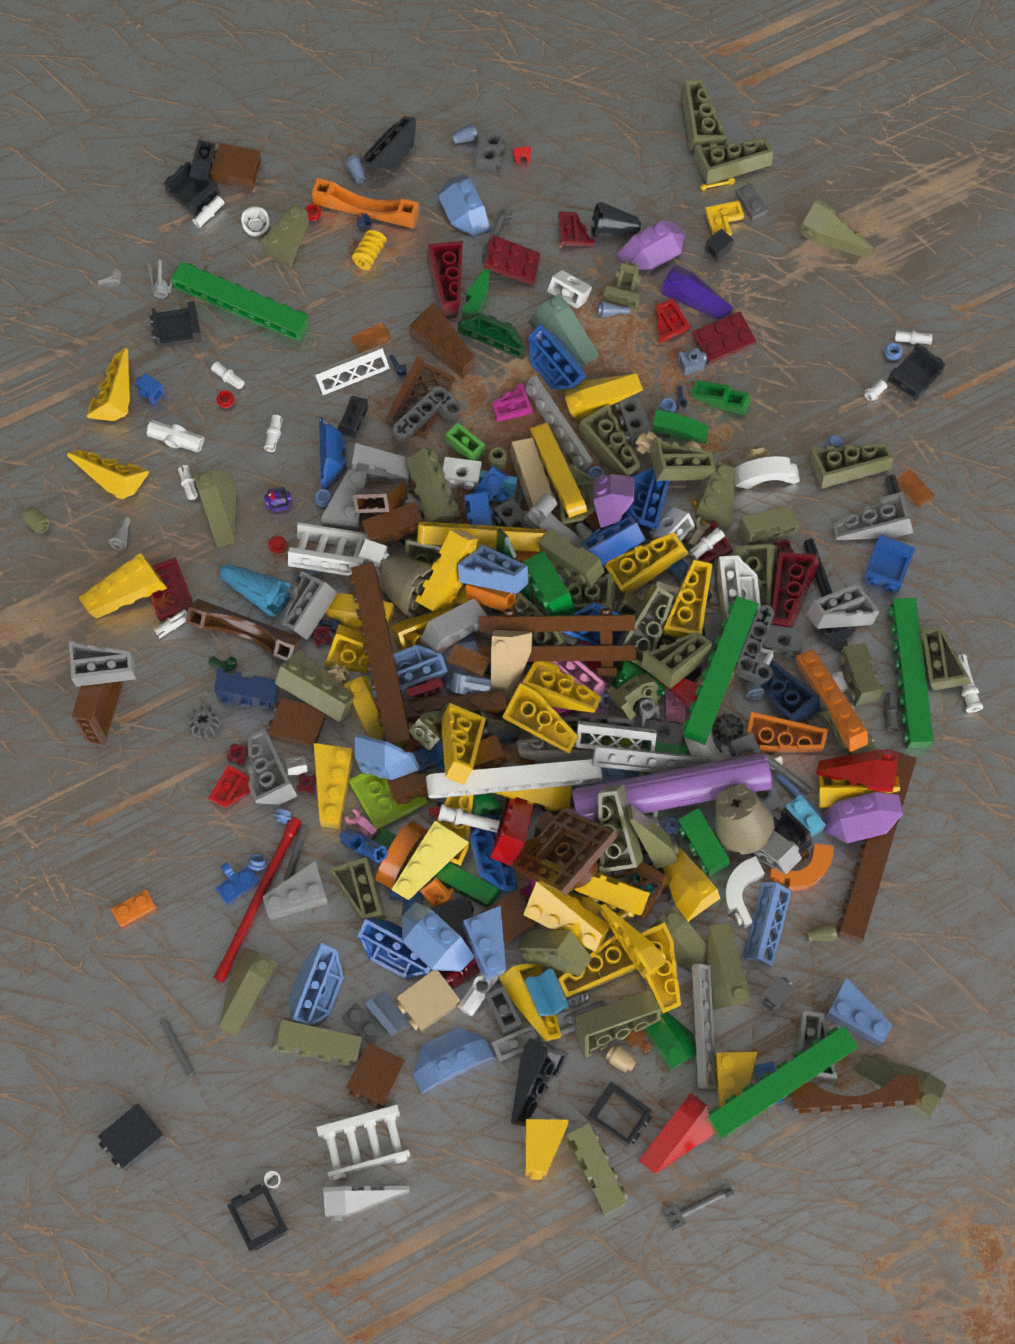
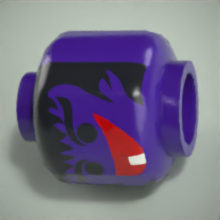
(277, 499)

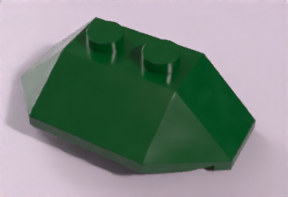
(493, 333)

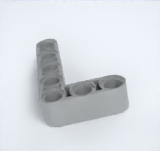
(541, 518)

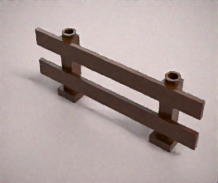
(605, 623)

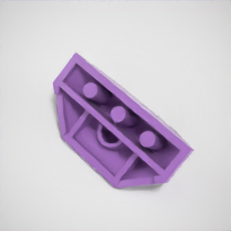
(653, 245)
(612, 497)
(862, 816)

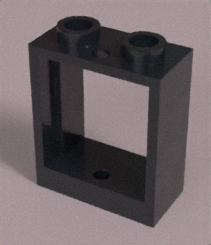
(602, 1101)
(270, 1236)

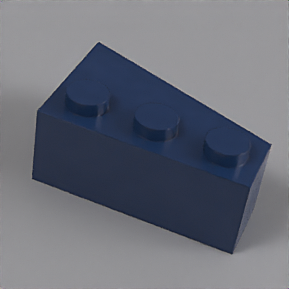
(245, 691)

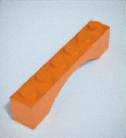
(333, 196)
(845, 718)

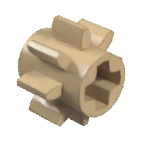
(645, 441)
(757, 452)
(339, 673)

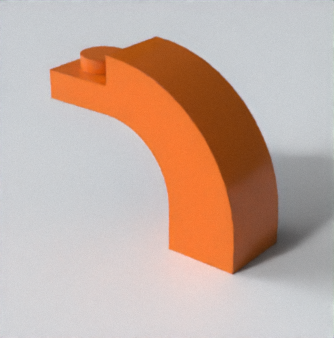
(399, 853)
(809, 876)

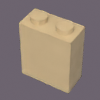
(427, 1001)

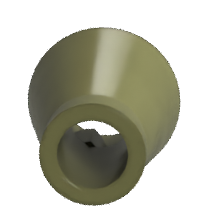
(824, 932)

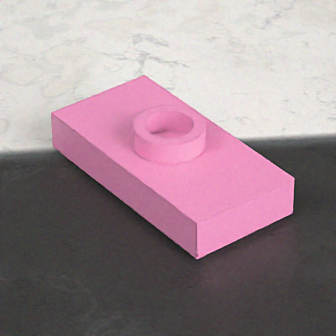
(674, 708)

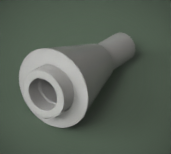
(119, 538)

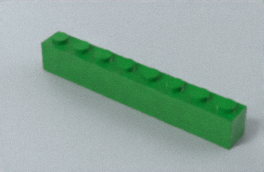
(240, 301)
(720, 671)
(911, 673)
(780, 1083)

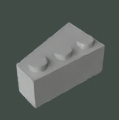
(380, 465)
(843, 609)
(452, 626)
(99, 665)
(778, 853)
(296, 894)

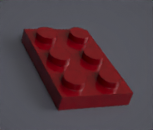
(511, 260)
(724, 337)
(176, 596)

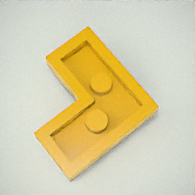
(721, 214)

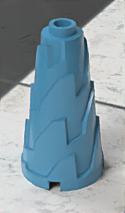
(262, 590)

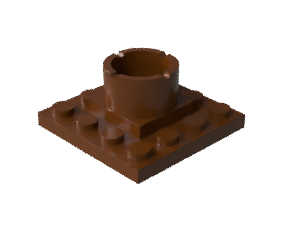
(565, 852)

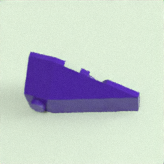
(693, 292)

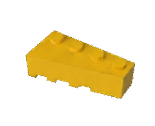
(645, 562)
(690, 602)
(332, 776)

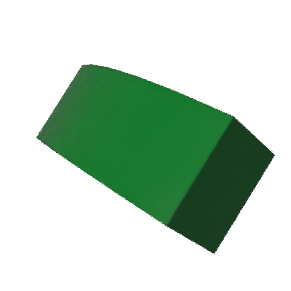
(476, 295)
(721, 397)
(680, 427)

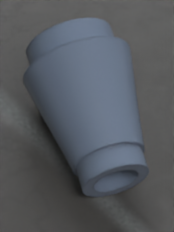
(465, 134)
(355, 168)

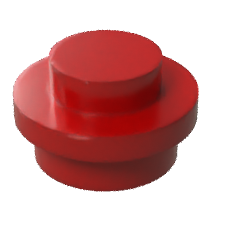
(314, 212)
(225, 399)
(277, 544)

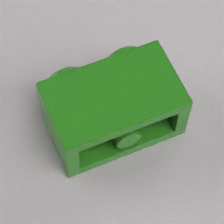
(464, 443)

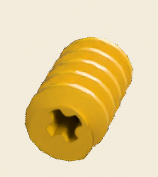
(368, 249)

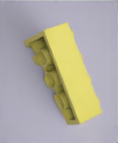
(430, 857)

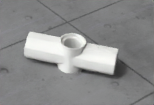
(175, 436)
(475, 997)

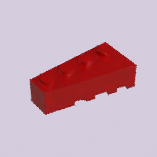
(512, 831)

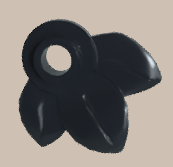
(837, 635)

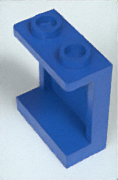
(888, 564)

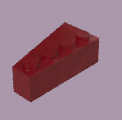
(445, 271)
(792, 583)

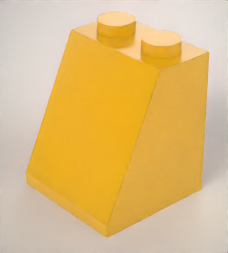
(542, 1144)

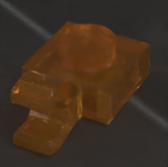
(636, 1038)

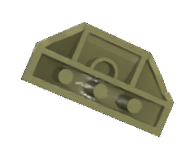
(586, 487)

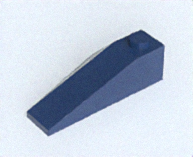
(790, 694)

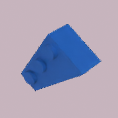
(614, 539)

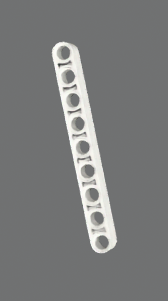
(515, 778)

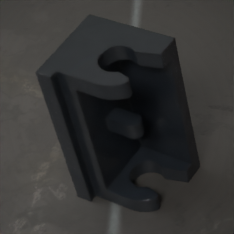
(353, 416)
(793, 830)

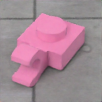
(365, 827)

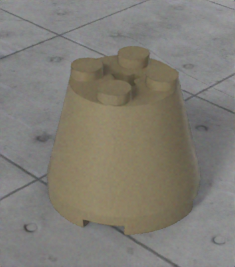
(403, 581)
(742, 820)

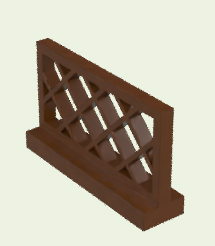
(408, 387)
(653, 876)

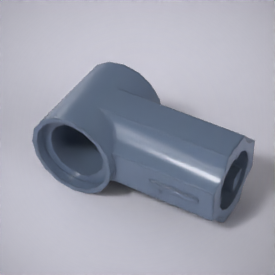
(465, 682)

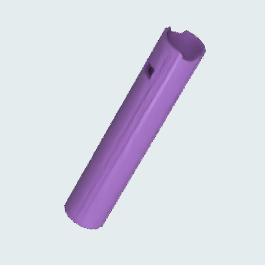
(681, 785)

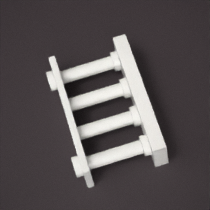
(322, 561)
(349, 1127)

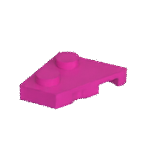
(512, 404)

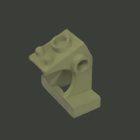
(627, 275)
(631, 691)
(426, 728)

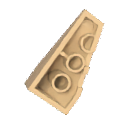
(508, 659)

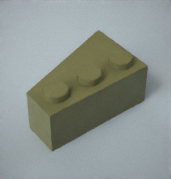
(286, 235)
(680, 463)
(719, 497)
(767, 525)
(677, 659)
(860, 674)

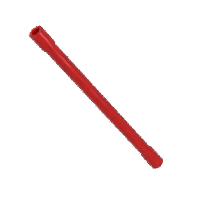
(225, 965)

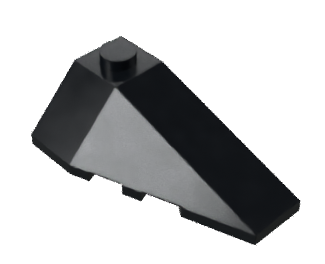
(536, 1068)

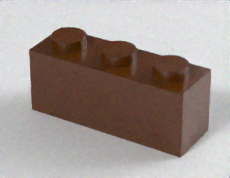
(392, 524)

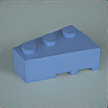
(493, 571)
(486, 942)
(858, 1015)

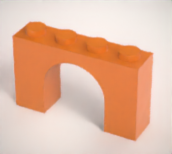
(495, 598)

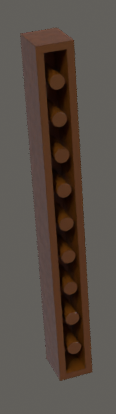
(381, 655)
(871, 868)

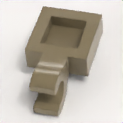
(693, 537)

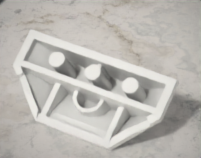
(735, 580)

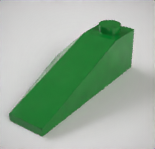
(671, 1041)

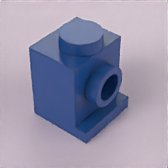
(149, 388)

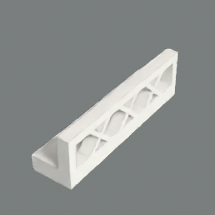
(349, 363)
(614, 730)

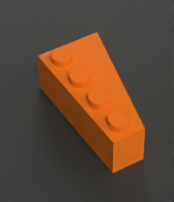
(785, 736)

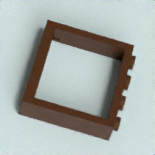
(96, 710)

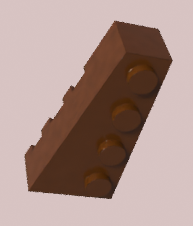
(442, 341)

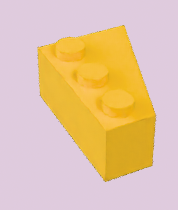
(615, 894)
(733, 1073)

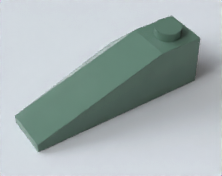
(561, 321)

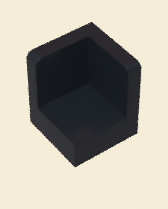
(719, 244)

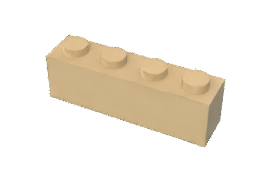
(530, 470)

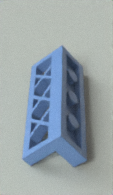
(764, 921)

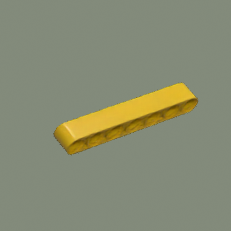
(558, 470)
(521, 538)

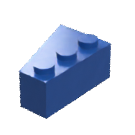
(478, 510)

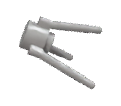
(160, 288)
(646, 710)

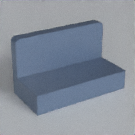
(387, 1014)

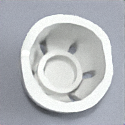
(255, 226)

